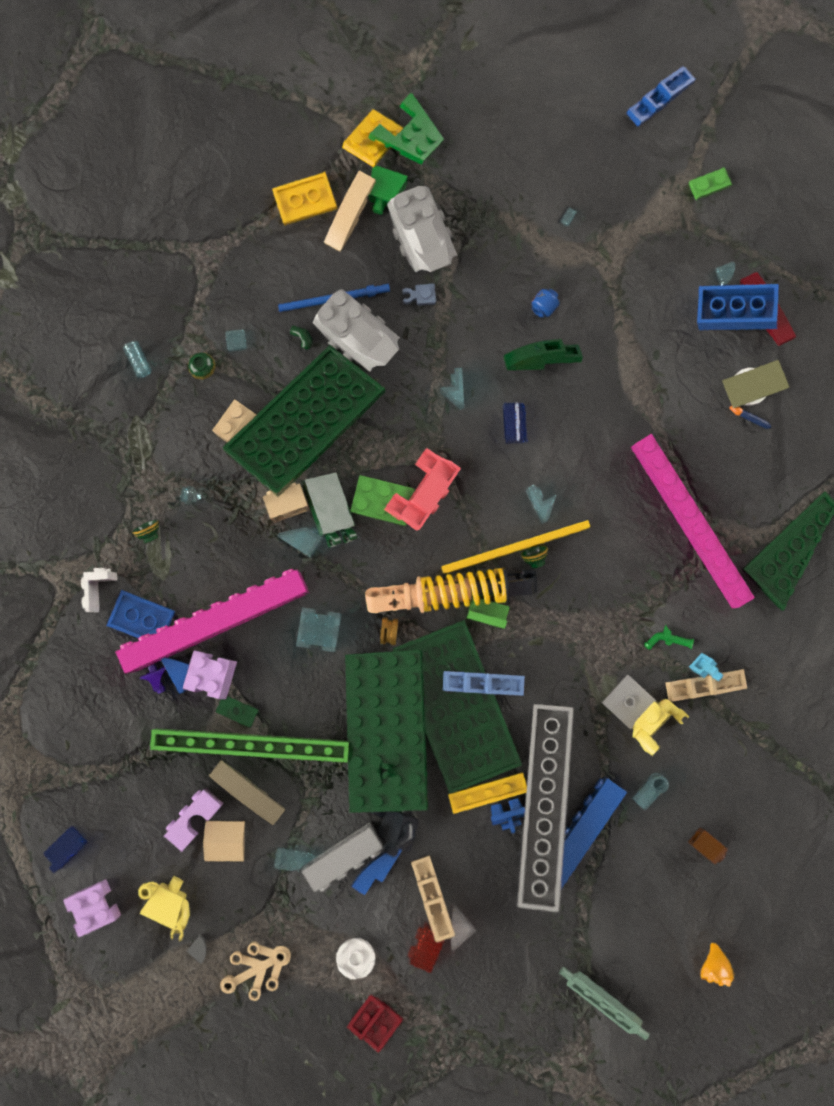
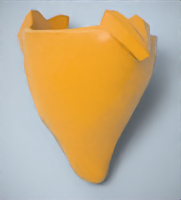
(717, 967)

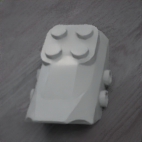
(421, 230)
(356, 331)

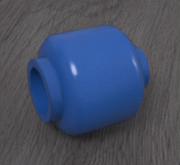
(545, 303)

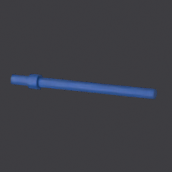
(370, 291)

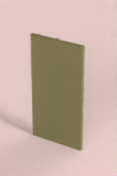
(755, 384)

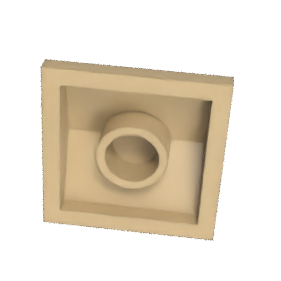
(224, 840)

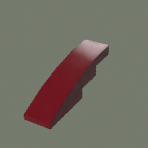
(784, 331)

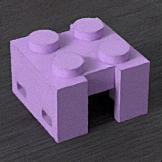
(209, 675)
(91, 908)

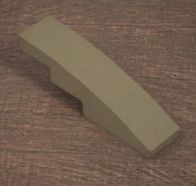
(247, 792)

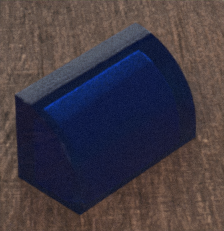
(515, 423)

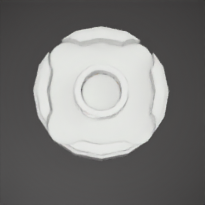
(355, 958)

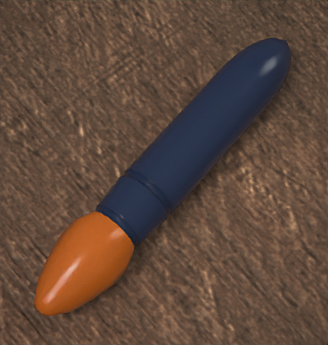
(751, 417)

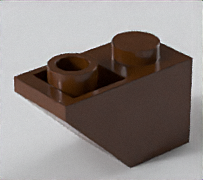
(708, 846)

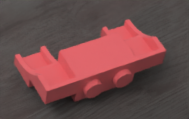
(428, 493)

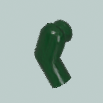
(304, 336)

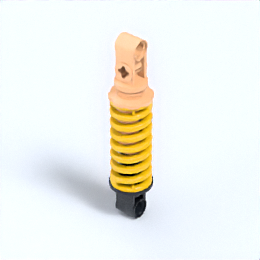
(457, 590)

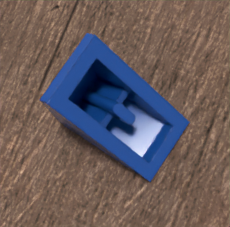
(177, 672)

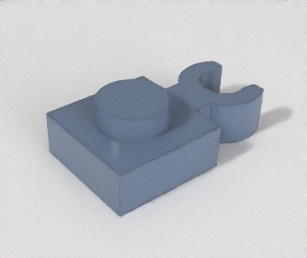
(424, 295)

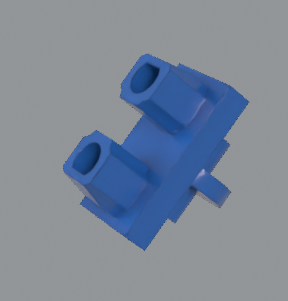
(499, 816)

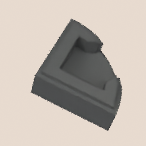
(198, 949)

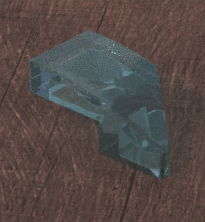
(291, 859)

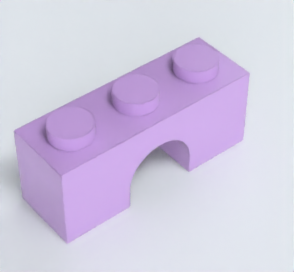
(180, 831)

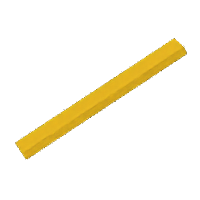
(515, 547)

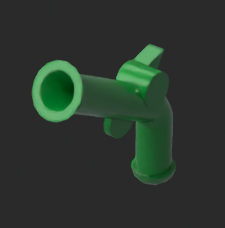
(669, 639)

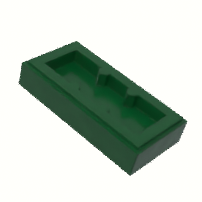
(237, 711)

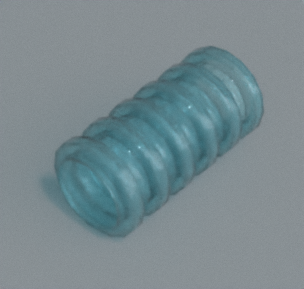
(137, 359)

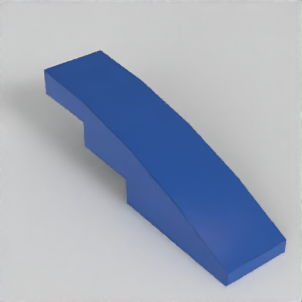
(660, 96)

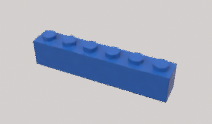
(589, 823)

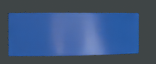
(377, 868)

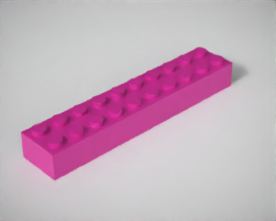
(212, 622)

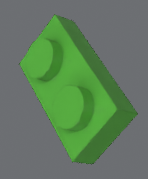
(710, 183)

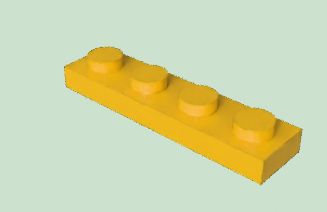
(488, 792)

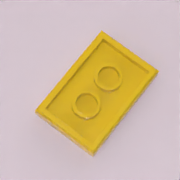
(304, 198)

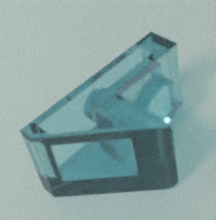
(456, 393)
(542, 508)

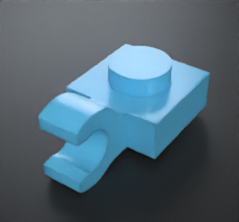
(705, 665)

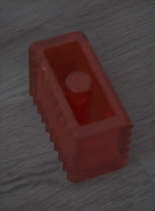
(426, 949)

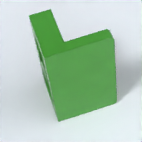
(491, 614)

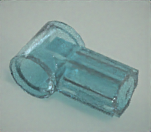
(648, 792)

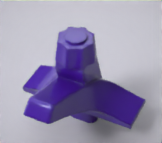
(154, 678)

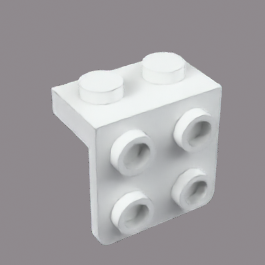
(90, 585)

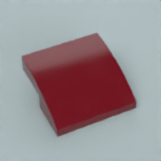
(375, 1023)

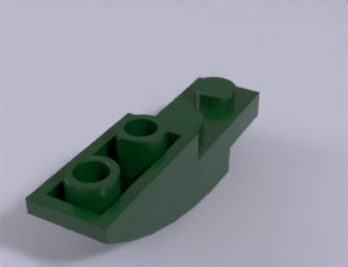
(537, 354)

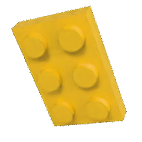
(362, 146)

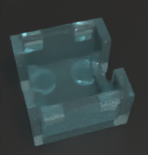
(319, 629)

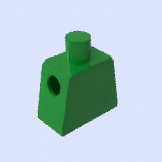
(387, 186)

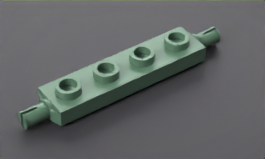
(604, 1002)

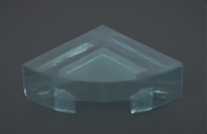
(725, 273)

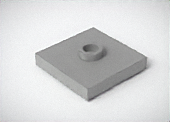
(628, 701)

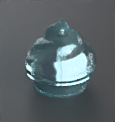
(189, 495)

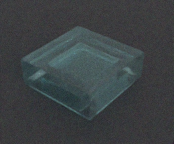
(236, 340)

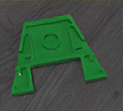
(417, 138)

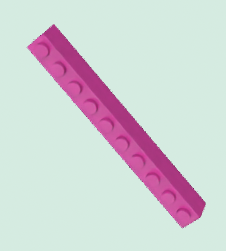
(692, 522)

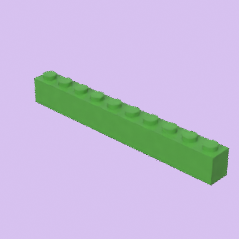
(249, 745)

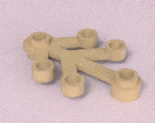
(257, 967)

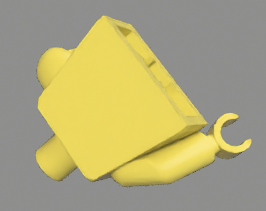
(651, 722)
(166, 904)

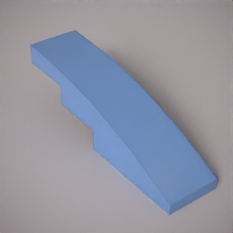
(483, 683)

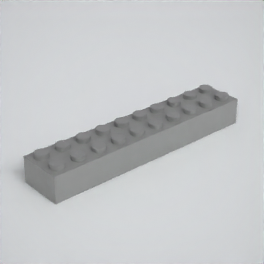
(546, 808)

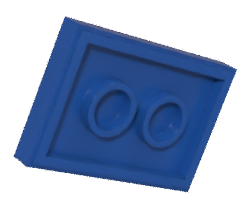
(138, 616)

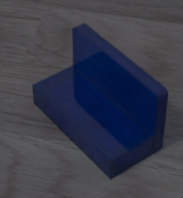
(64, 848)

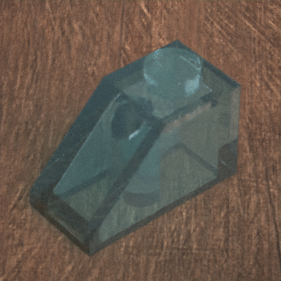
(303, 539)

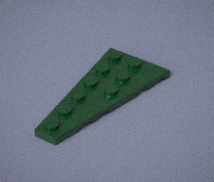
(785, 558)

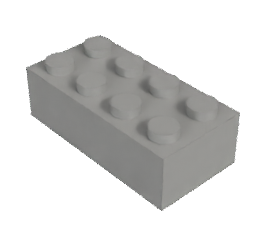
(343, 856)

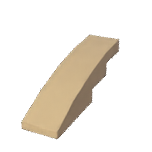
(349, 211)
(706, 686)
(432, 898)

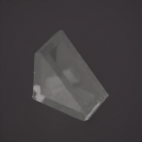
(462, 927)

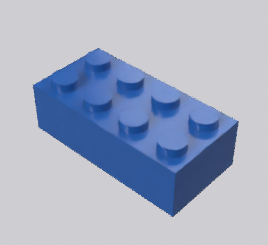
(738, 307)

